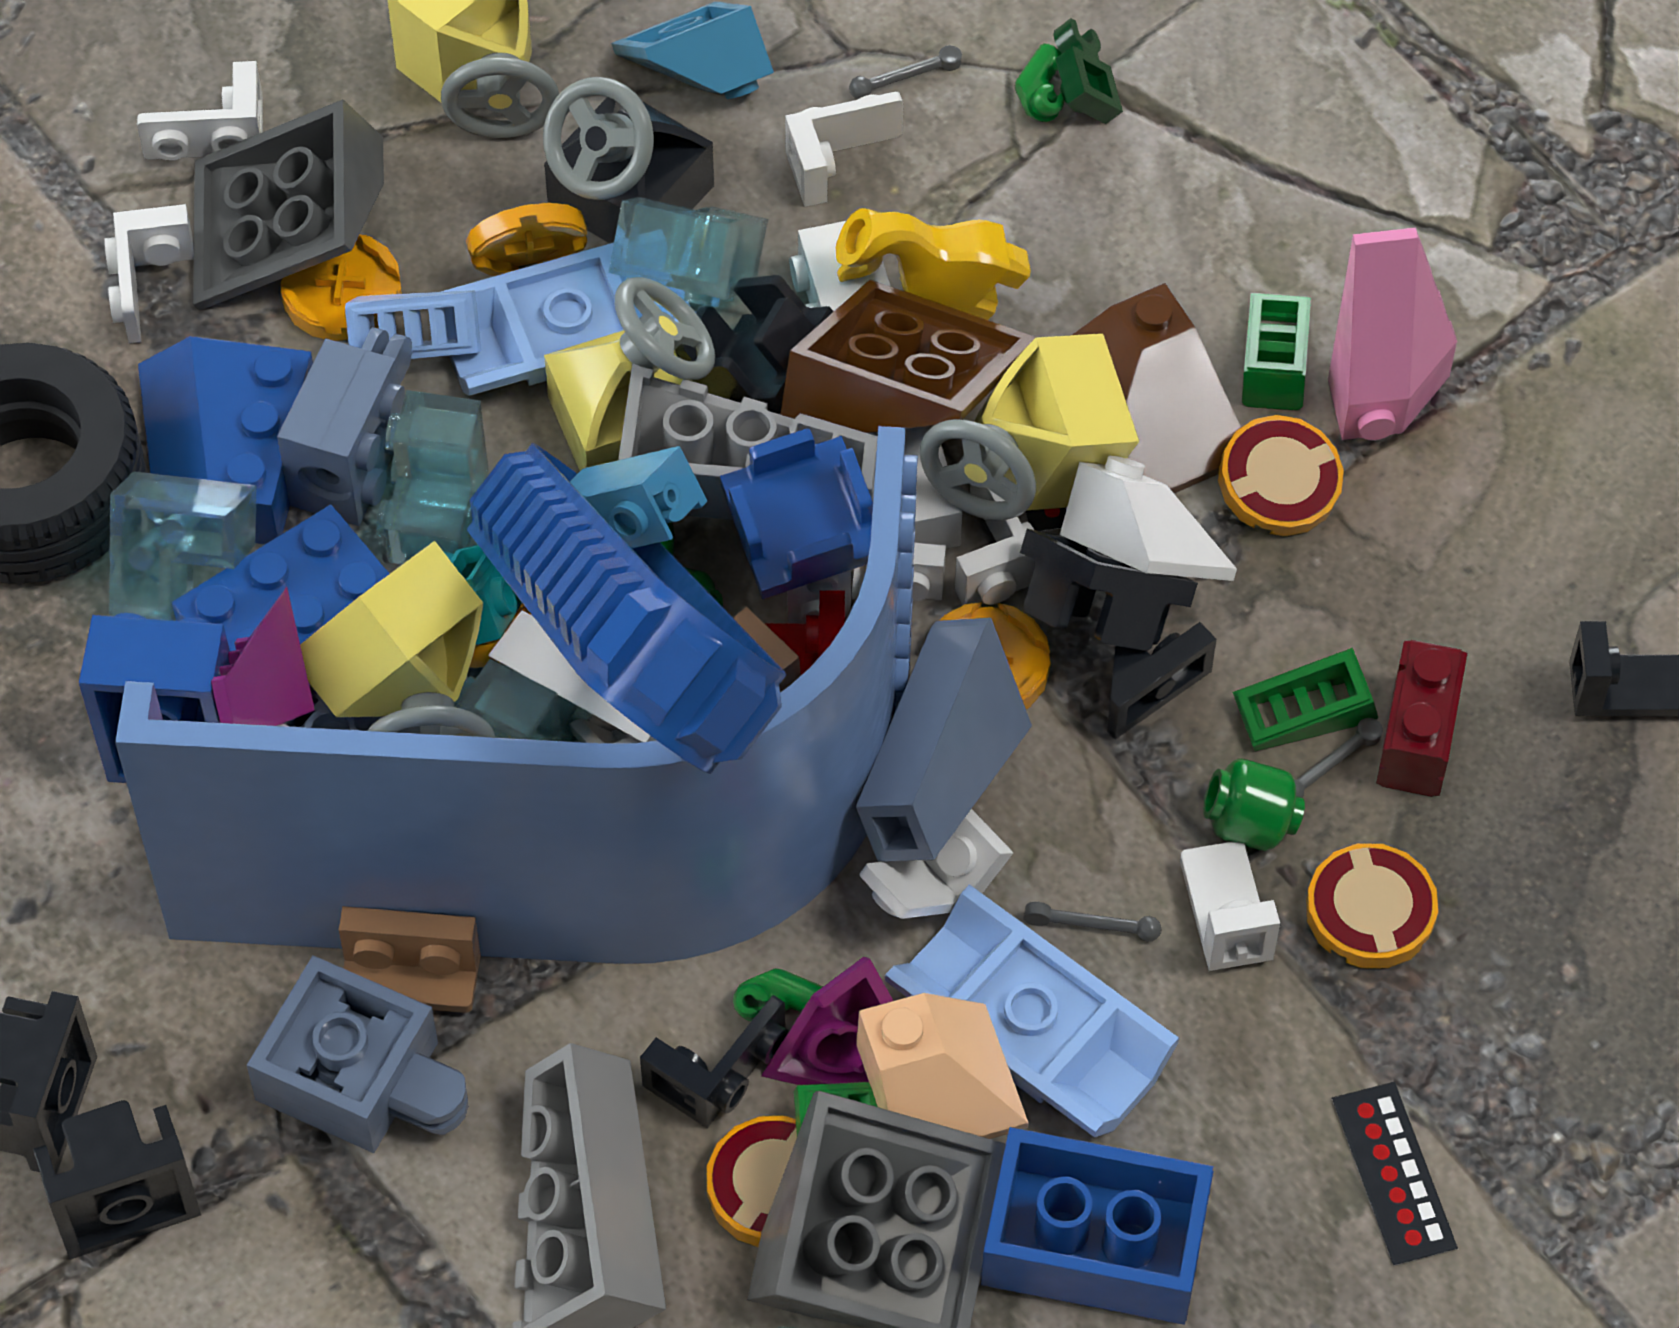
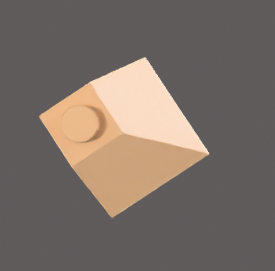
(939, 1064)

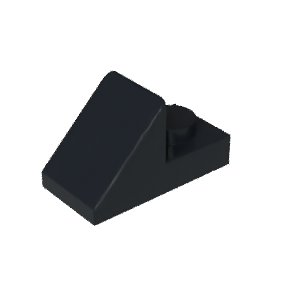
(1148, 681)

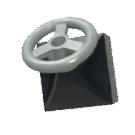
(620, 154)

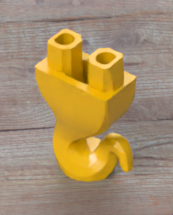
(939, 263)

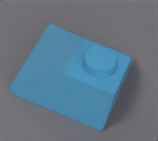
(706, 48)

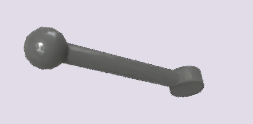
(948, 59)
(1367, 733)
(1041, 914)

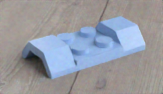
(537, 314)
(1055, 1021)

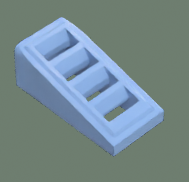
(361, 319)

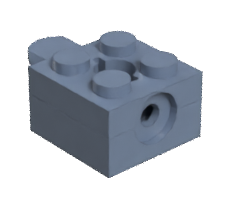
(339, 423)
(377, 1046)

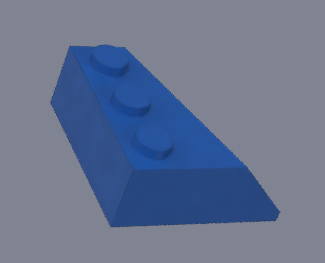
(218, 415)

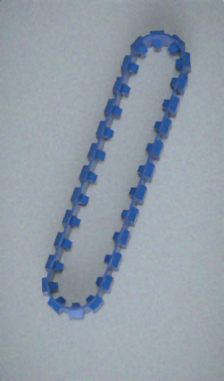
(625, 614)

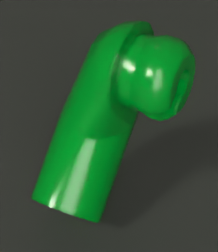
(1034, 85)
(788, 987)

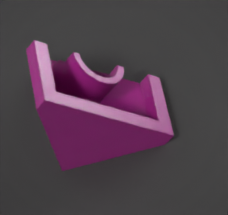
(265, 673)
(824, 1036)

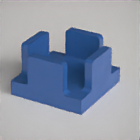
(800, 511)

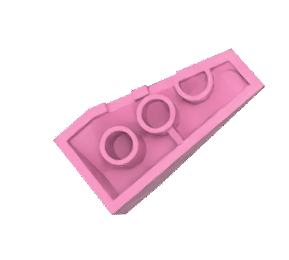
(1389, 336)

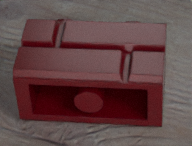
(1422, 718)

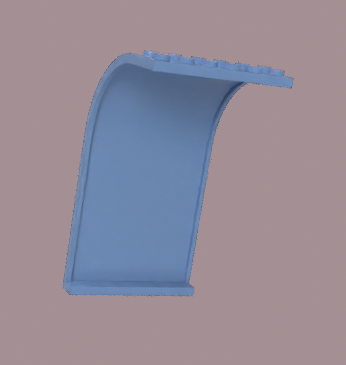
(537, 839)

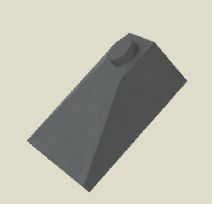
(283, 201)
(878, 1220)

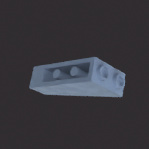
(944, 741)

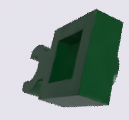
(1085, 80)

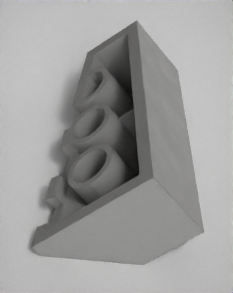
(718, 432)
(586, 1197)

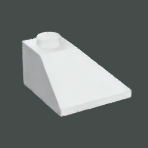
(1140, 523)

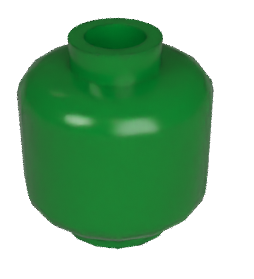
(1253, 804)

